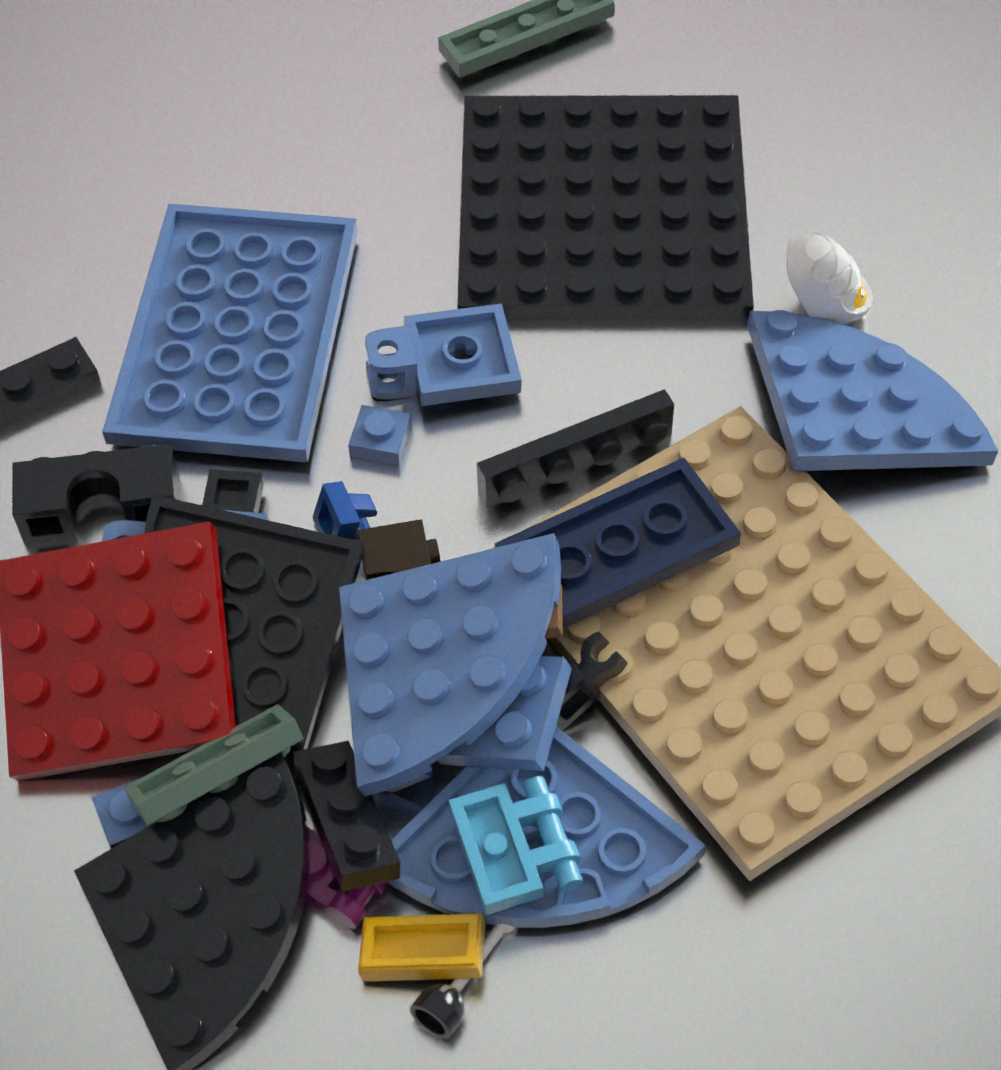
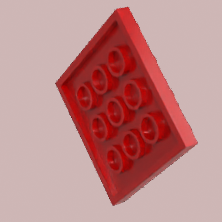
(114, 652)

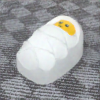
(827, 279)

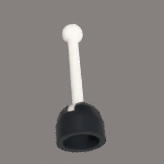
(442, 1006)

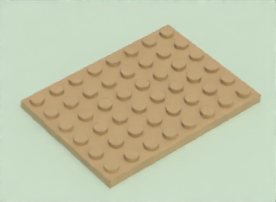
(788, 667)

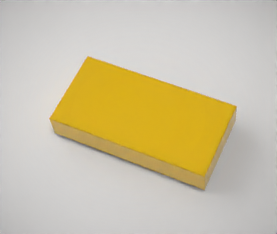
(422, 947)

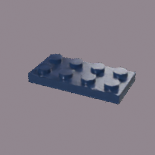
(634, 538)

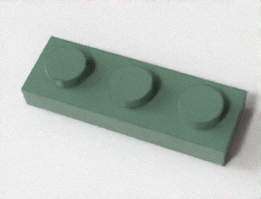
(213, 765)

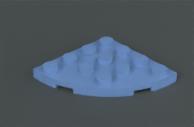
(860, 400)
(442, 653)
(622, 839)

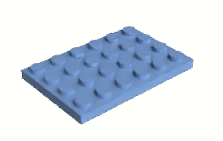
(233, 333)

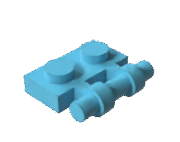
(498, 852)

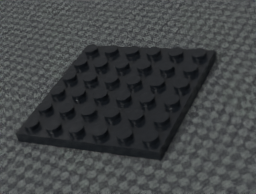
(604, 207)

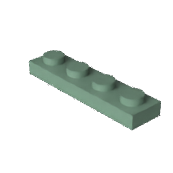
(519, 31)

